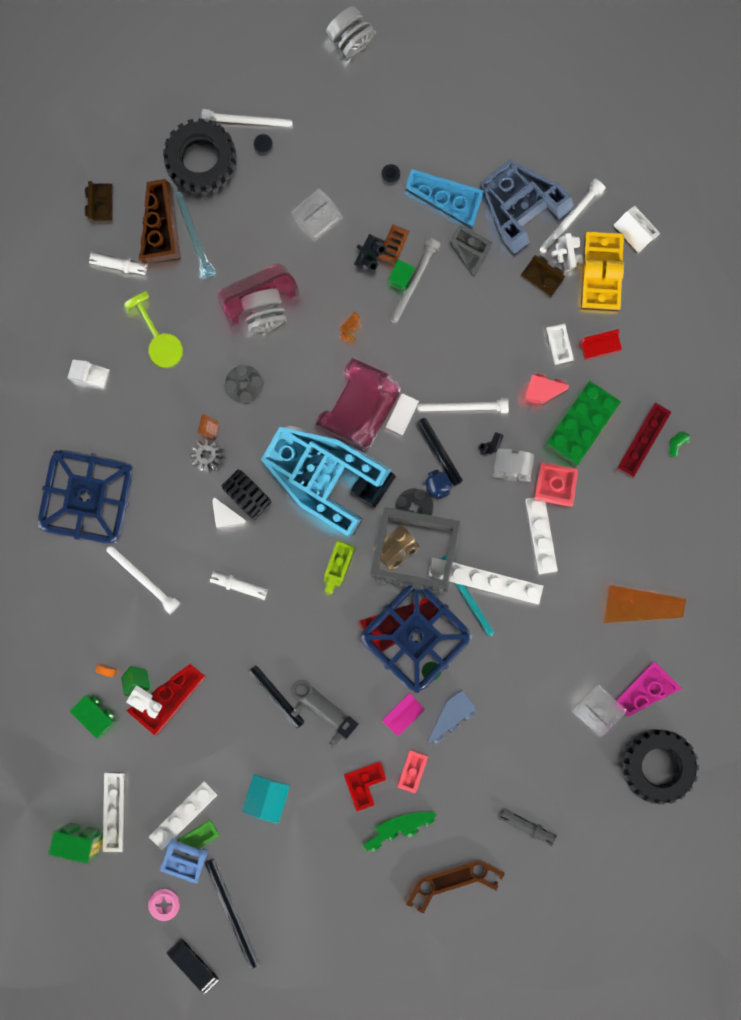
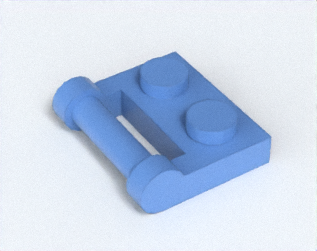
(182, 866)

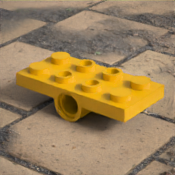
(603, 270)

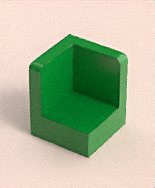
(401, 275)
(133, 677)

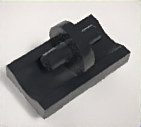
(369, 253)

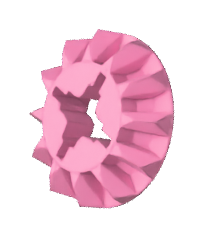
(157, 911)

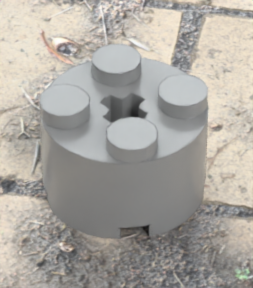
(513, 465)

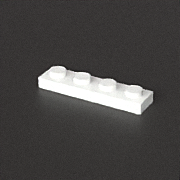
(541, 536)
(113, 812)
(183, 815)

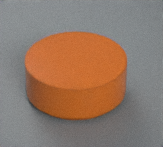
(105, 670)

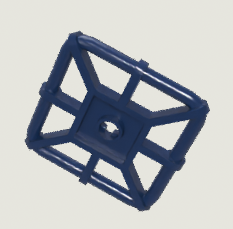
(74, 503)
(416, 650)

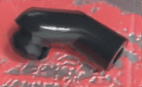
(492, 446)

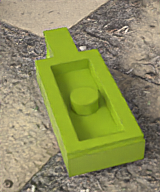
(338, 565)

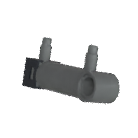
(325, 710)

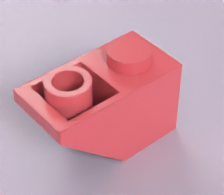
(543, 390)

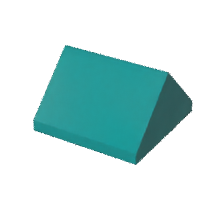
(265, 799)

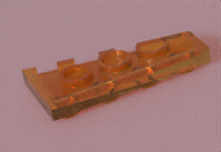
(638, 605)

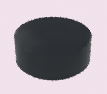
(263, 144)
(390, 174)

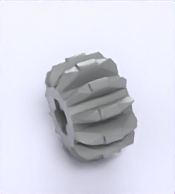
(204, 462)

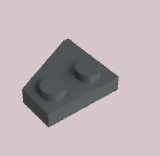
(470, 247)

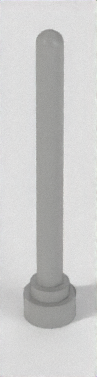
(431, 247)

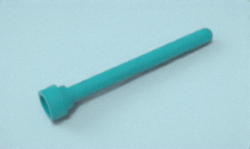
(474, 607)

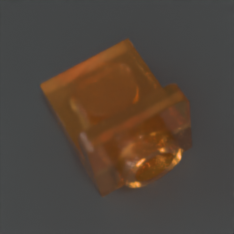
(350, 324)

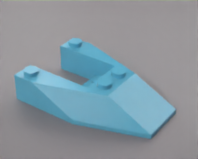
(310, 469)

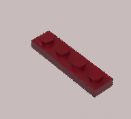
(644, 440)

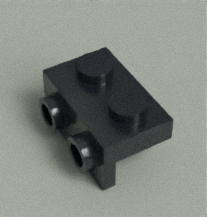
(370, 493)

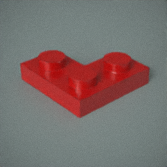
(359, 782)

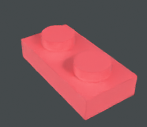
(412, 771)

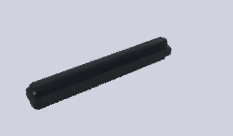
(439, 451)
(275, 695)

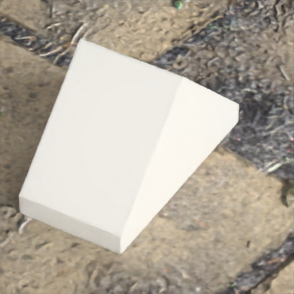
(225, 516)

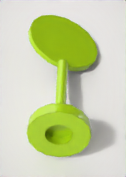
(165, 348)

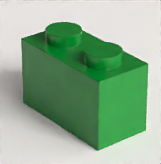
(92, 716)

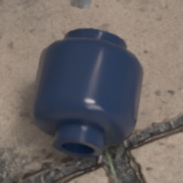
(438, 484)

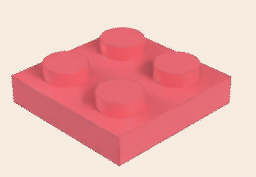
(556, 484)

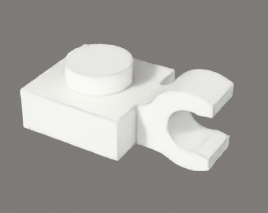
(142, 700)

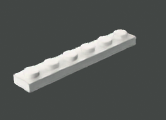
(487, 581)

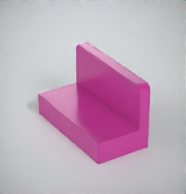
(403, 714)

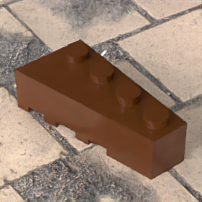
(159, 233)

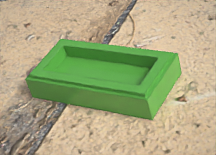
(200, 835)

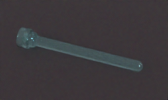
(206, 269)

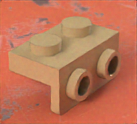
(398, 547)

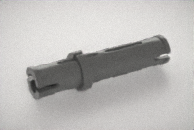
(532, 829)

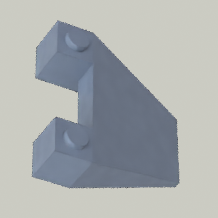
(519, 196)

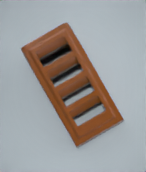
(387, 258)
(208, 427)

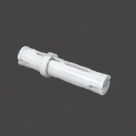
(126, 265)
(238, 585)

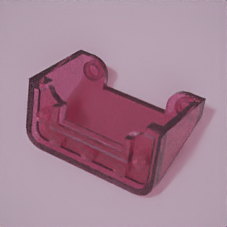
(273, 276)
(361, 405)

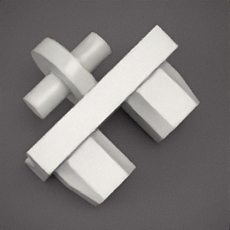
(565, 252)

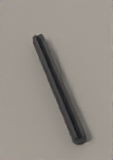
(232, 914)

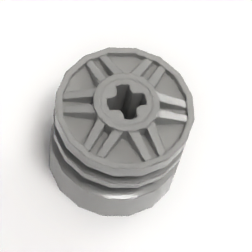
(350, 31)
(262, 305)

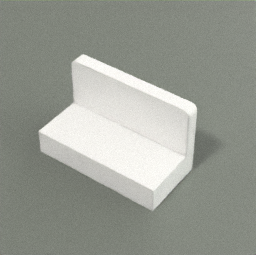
(636, 229)

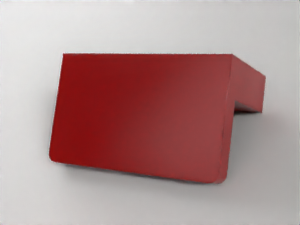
(601, 344)

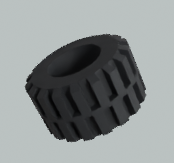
(246, 494)

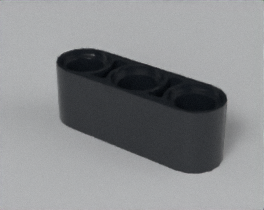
(192, 966)

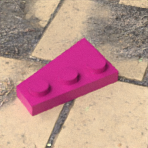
(647, 689)

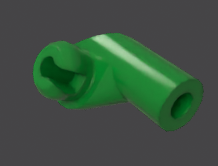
(676, 441)

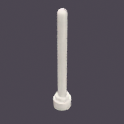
(210, 115)
(595, 188)
(500, 405)
(168, 602)

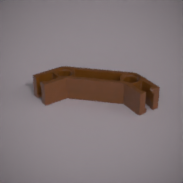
(452, 878)

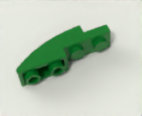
(406, 823)

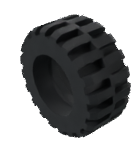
(200, 132)
(685, 773)

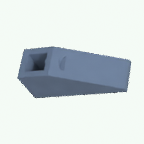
(454, 710)

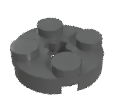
(246, 394)
(417, 496)

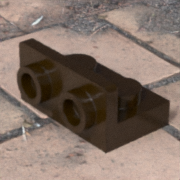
(99, 202)
(543, 275)

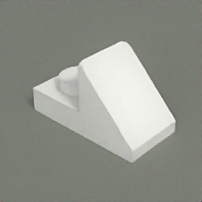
(88, 373)

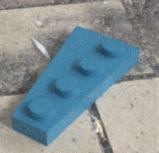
(452, 197)

